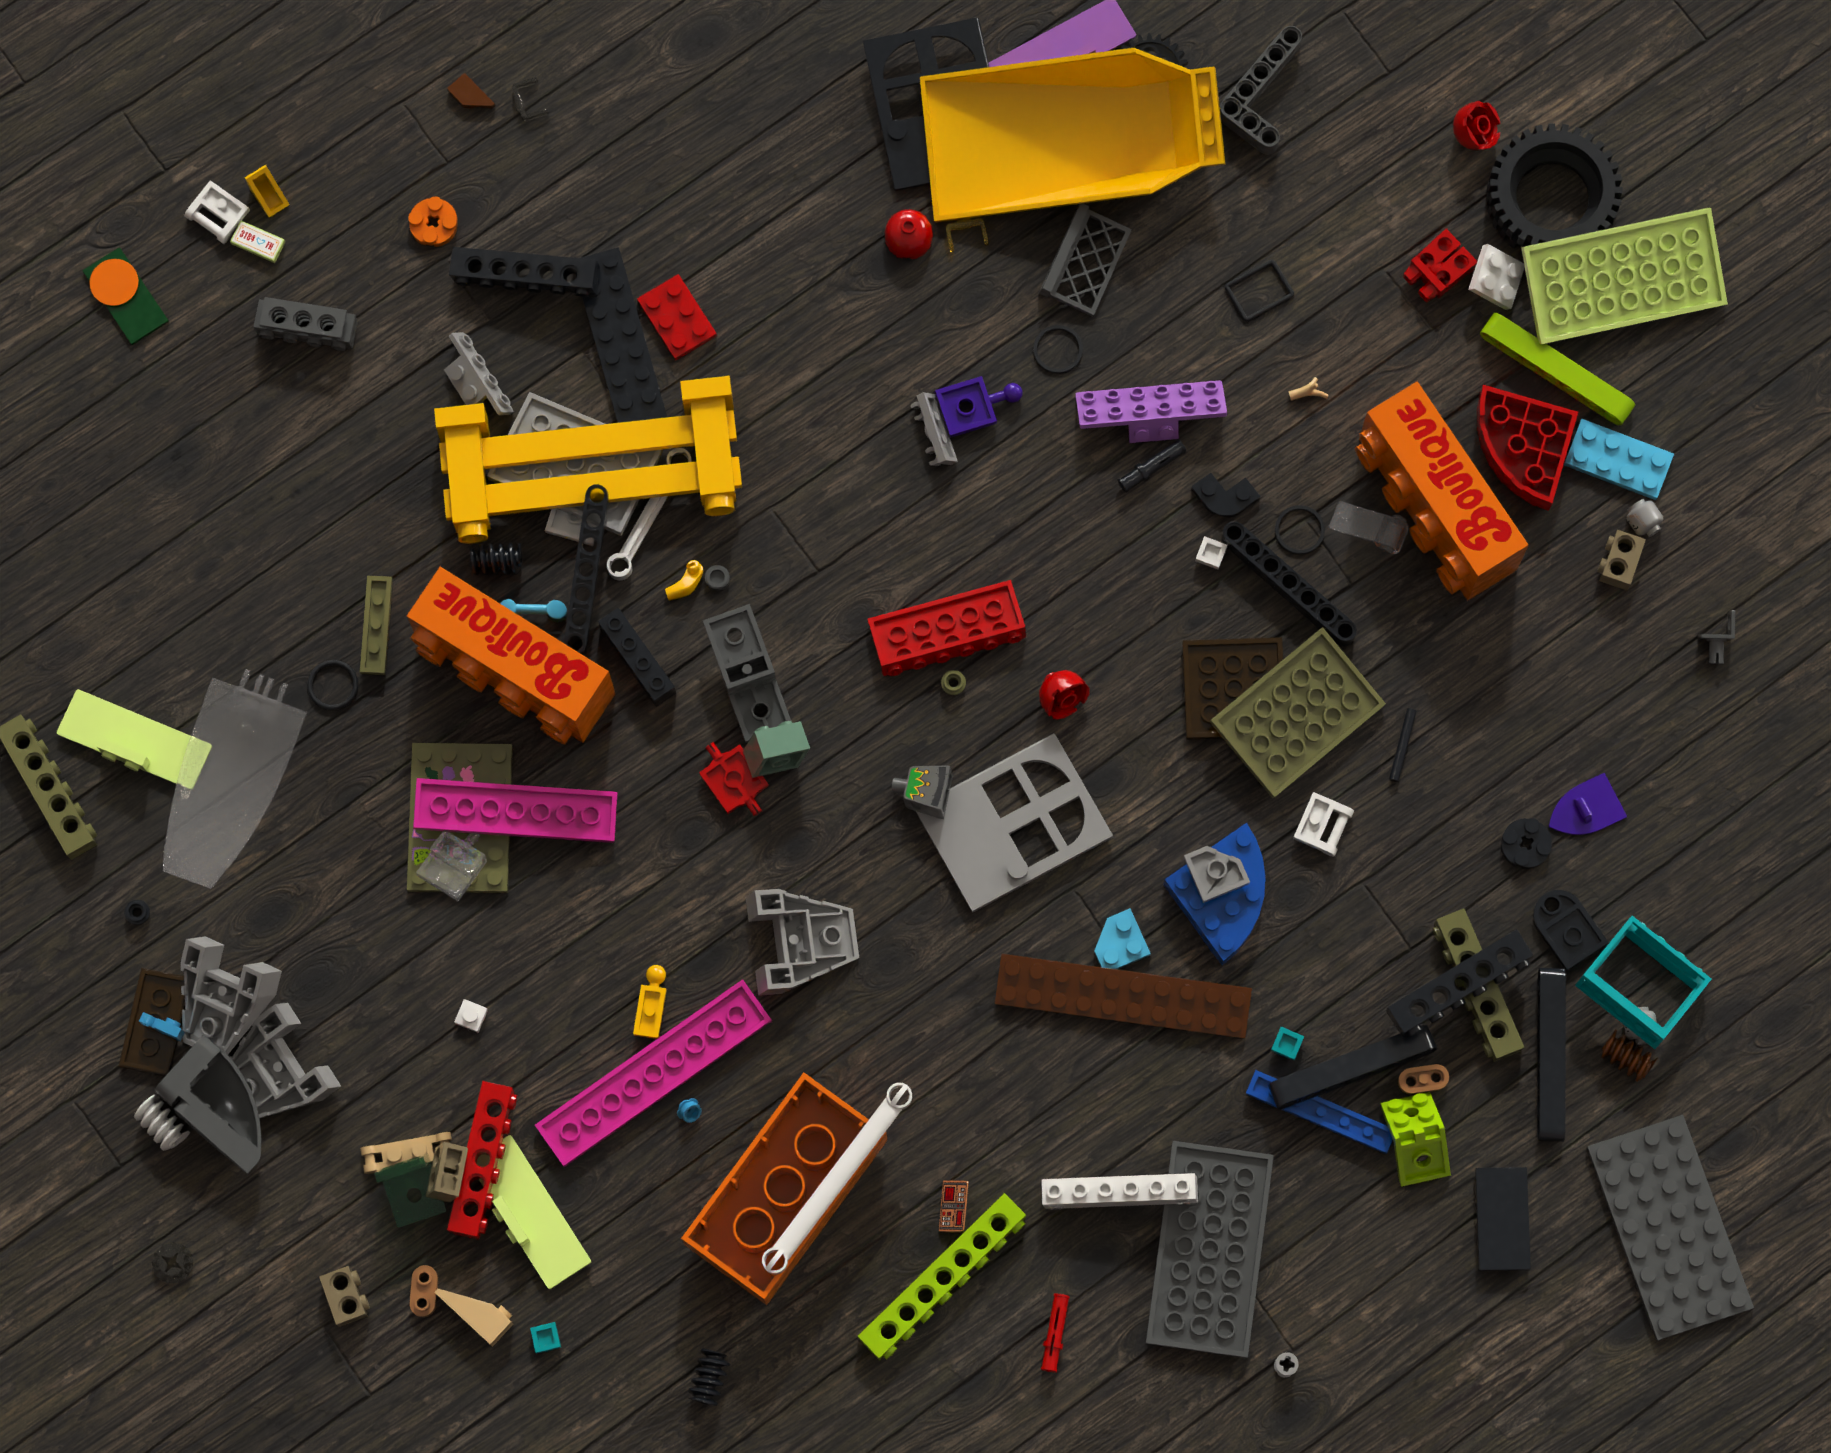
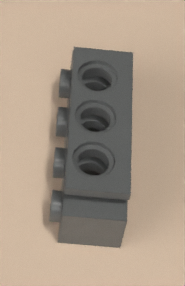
(295, 314)

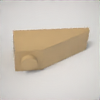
(480, 1315)

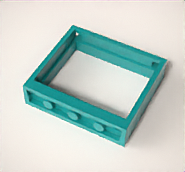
(1620, 1006)

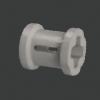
(1292, 1360)

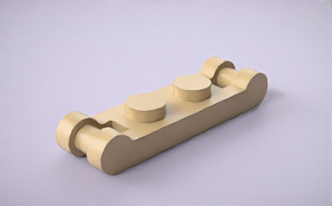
(401, 1150)

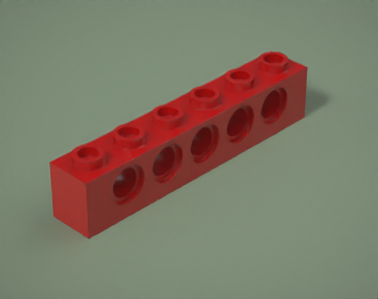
(489, 1095)

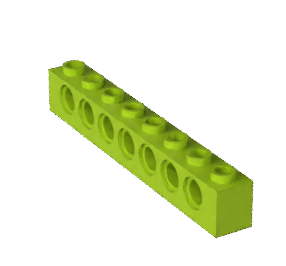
(1002, 1209)

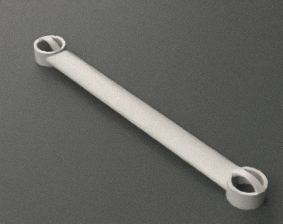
(837, 1178)

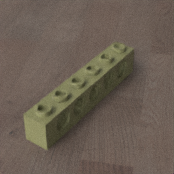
(72, 843)
(1493, 1047)

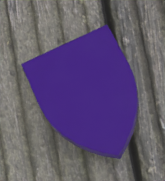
(1587, 808)

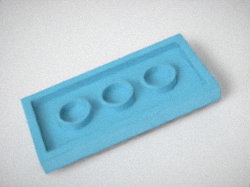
(1618, 459)

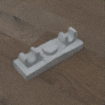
(935, 429)

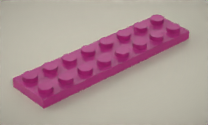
(515, 810)

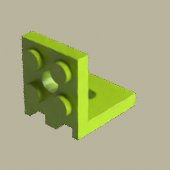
(1417, 1137)

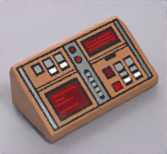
(953, 1206)

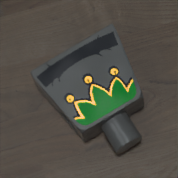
(925, 789)

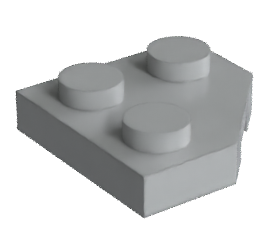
(1215, 872)

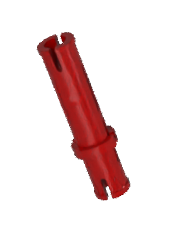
(1059, 1305)

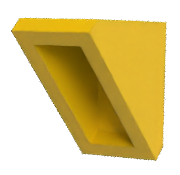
(266, 191)

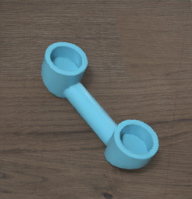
(555, 609)

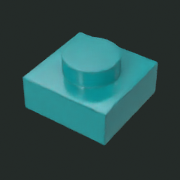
(1287, 1043)
(545, 1337)

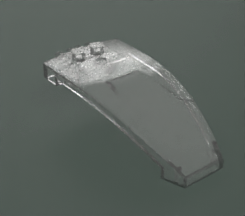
(228, 777)

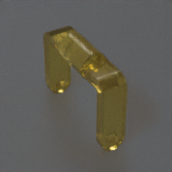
(964, 224)

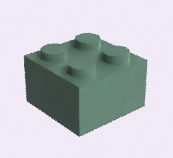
(776, 748)

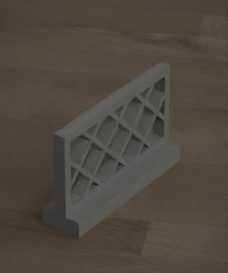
(1069, 246)

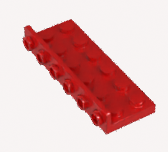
(947, 628)

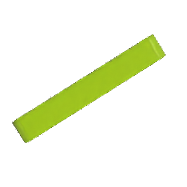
(1557, 369)

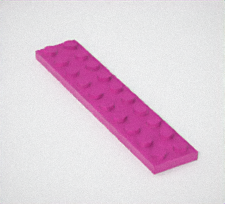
(653, 1073)

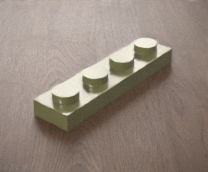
(376, 625)

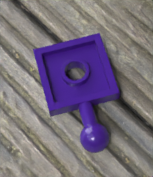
(975, 393)

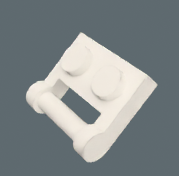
(220, 204)
(1315, 820)

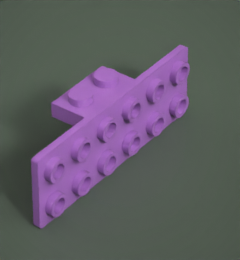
(1092, 31)
(1151, 410)

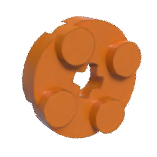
(433, 235)

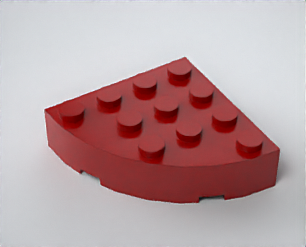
(1524, 442)

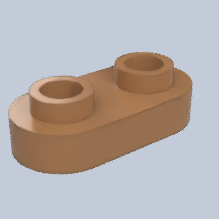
(1422, 1079)
(423, 1291)

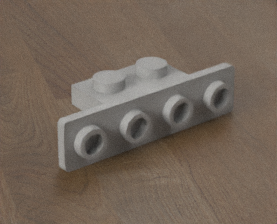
(472, 377)

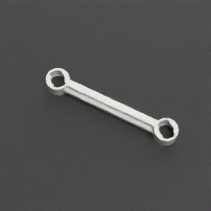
(641, 527)

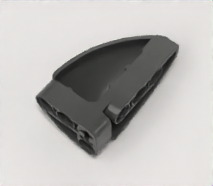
(215, 1102)

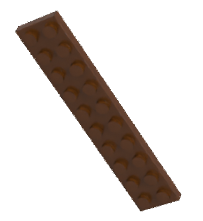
(1123, 995)

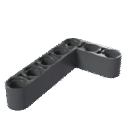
(1256, 88)

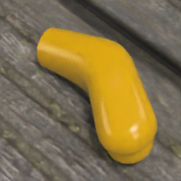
(687, 583)

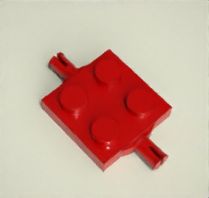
(731, 779)

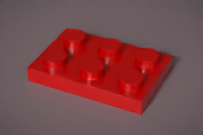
(676, 317)

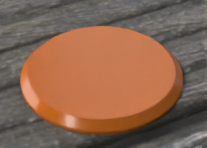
(114, 282)

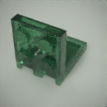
(397, 1182)

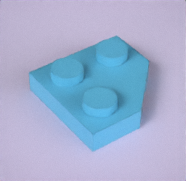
(1120, 942)

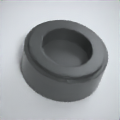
(717, 578)

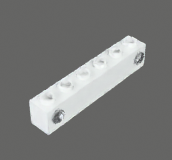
(1119, 1191)

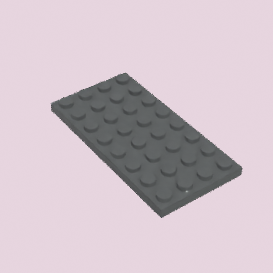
(1669, 1227)
(1211, 1252)

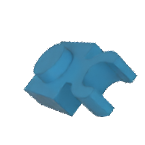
(169, 1027)

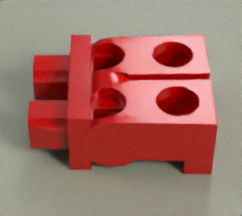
(1440, 266)

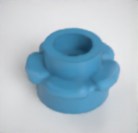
(689, 1110)

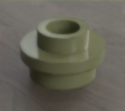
(956, 675)

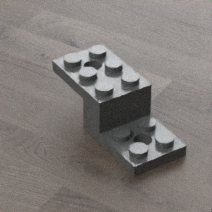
(746, 670)

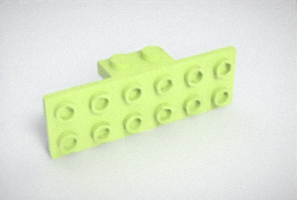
(124, 736)
(534, 1218)

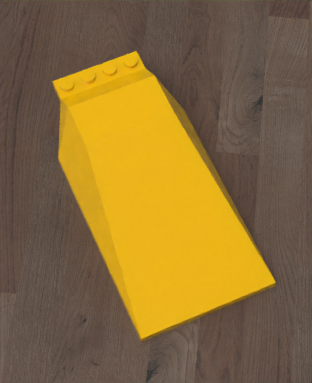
(1066, 131)

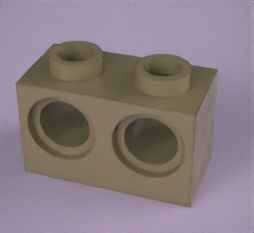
(1625, 561)
(447, 1172)
(338, 1298)

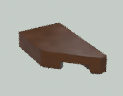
(469, 94)

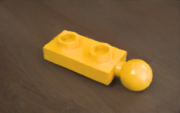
(651, 1004)

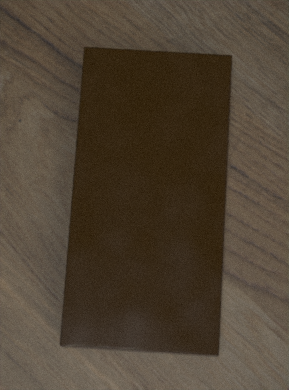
(145, 1047)

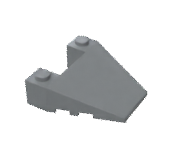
(808, 938)
(218, 1001)
(273, 1070)

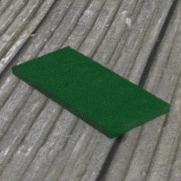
(141, 313)

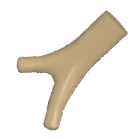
(1308, 390)

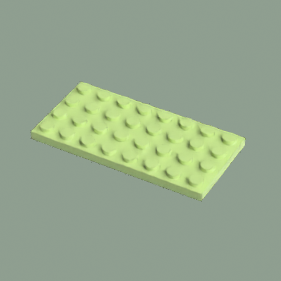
(1624, 275)

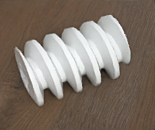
(159, 1123)

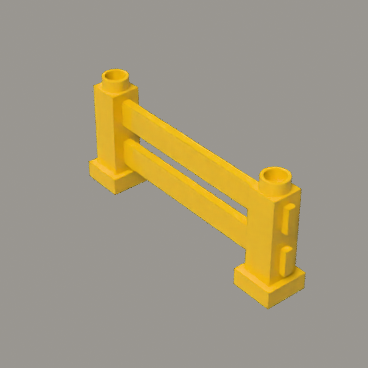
(469, 450)

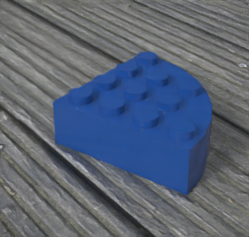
(1230, 918)

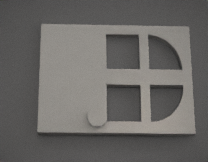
(979, 843)

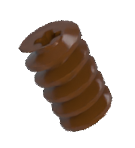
(1627, 1056)

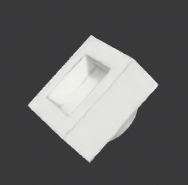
(1211, 553)
(471, 1016)

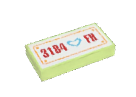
(257, 241)

